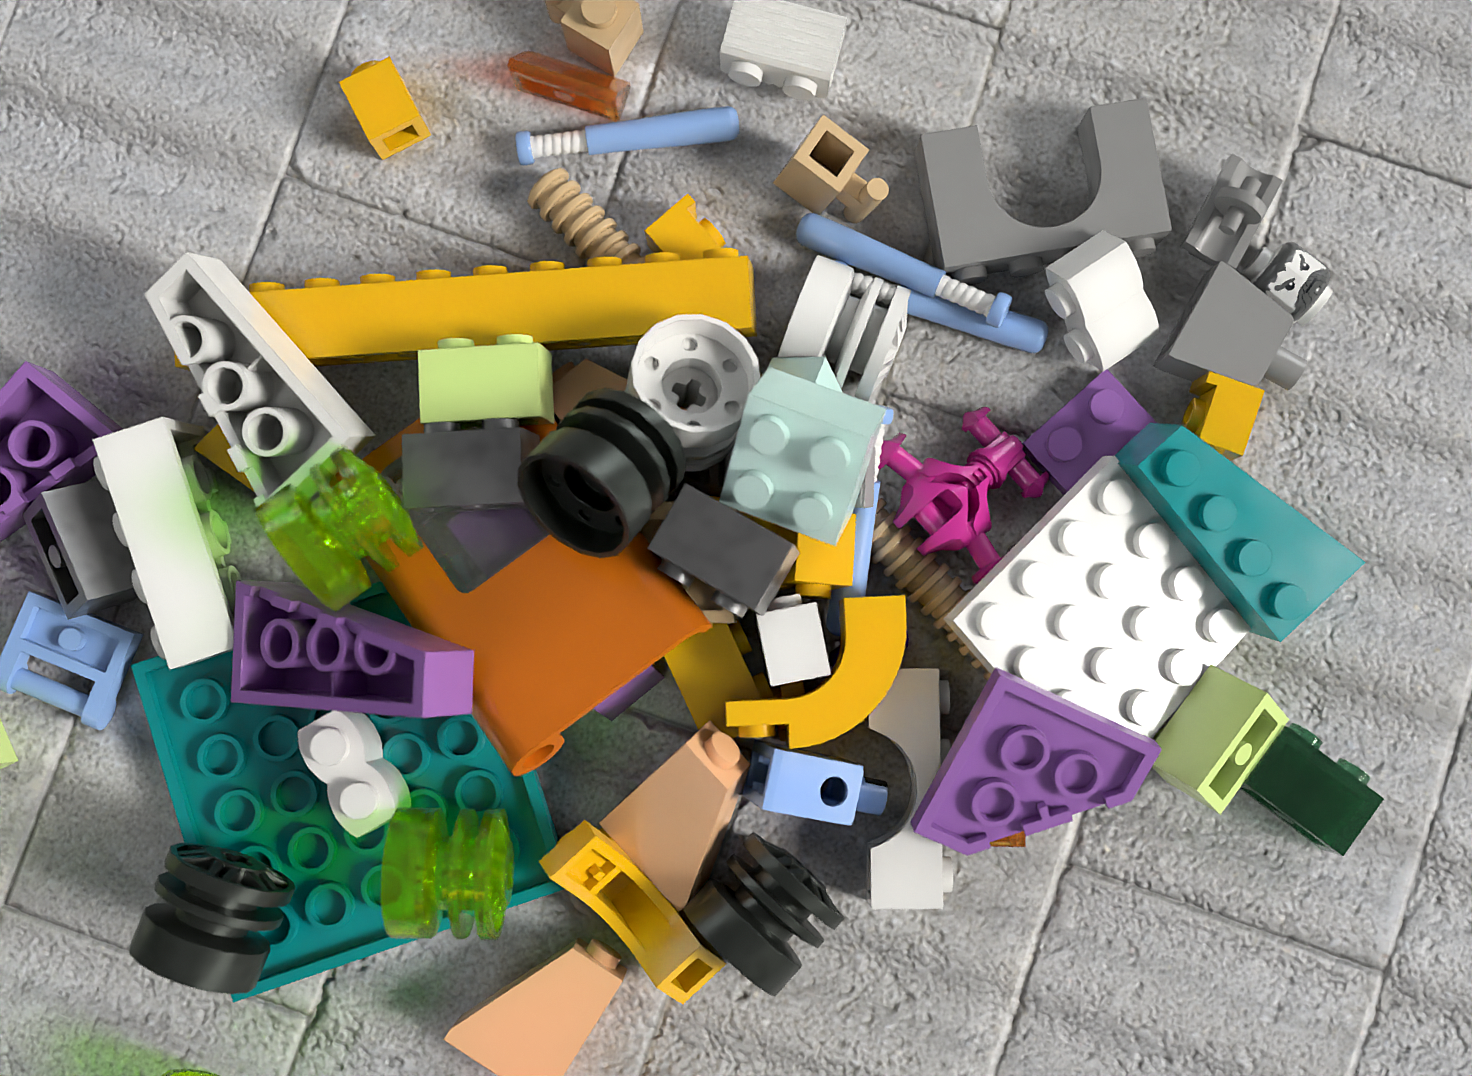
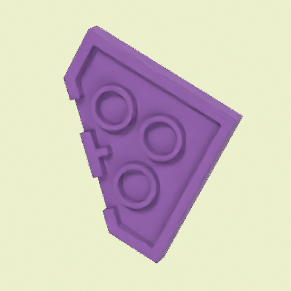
(1028, 767)

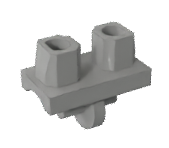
(1231, 213)

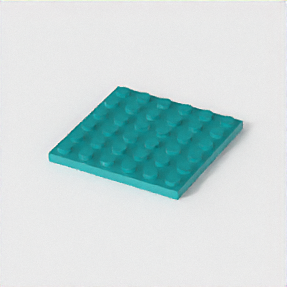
(248, 790)

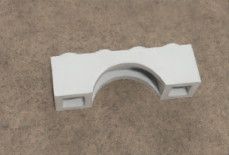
(900, 864)

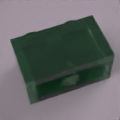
(1312, 792)

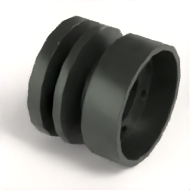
(602, 472)
(763, 914)
(211, 919)

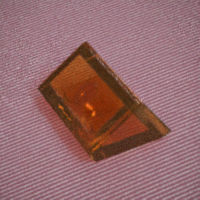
(569, 84)

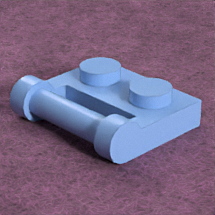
(80, 645)

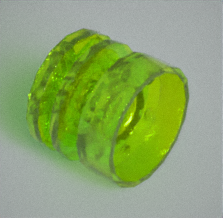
(341, 527)
(439, 872)

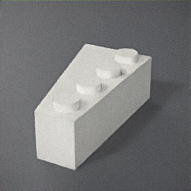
(253, 378)
(172, 536)

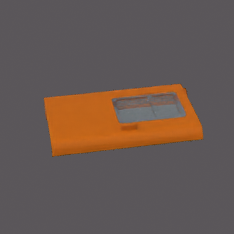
(543, 621)

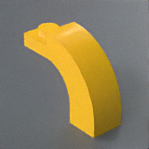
(862, 675)
(650, 926)

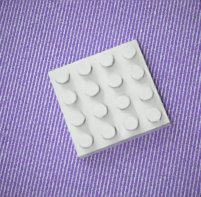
(1102, 606)

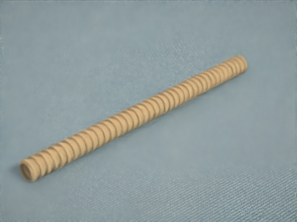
(893, 547)

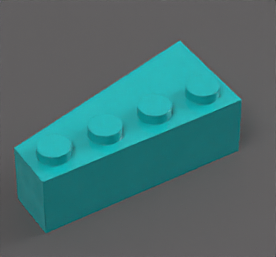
(1243, 536)

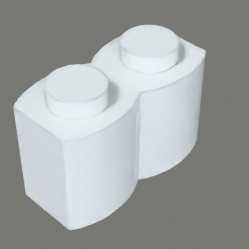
(1101, 300)
(349, 758)

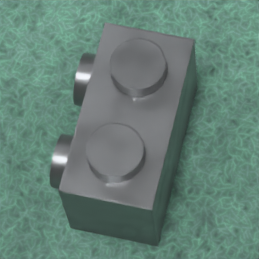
(466, 468)
(81, 548)
(723, 551)

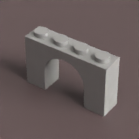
(978, 238)

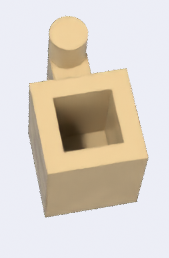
(599, 29)
(825, 170)

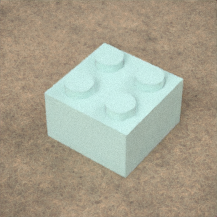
(801, 455)

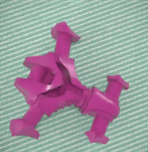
(953, 498)

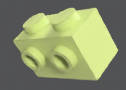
(486, 382)
(1217, 738)

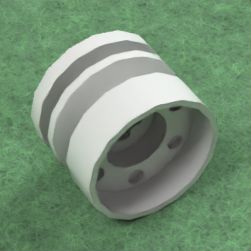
(845, 328)
(699, 365)

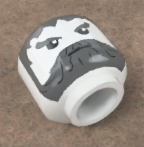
(1291, 279)

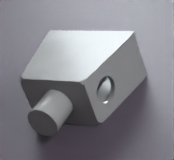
(1231, 332)

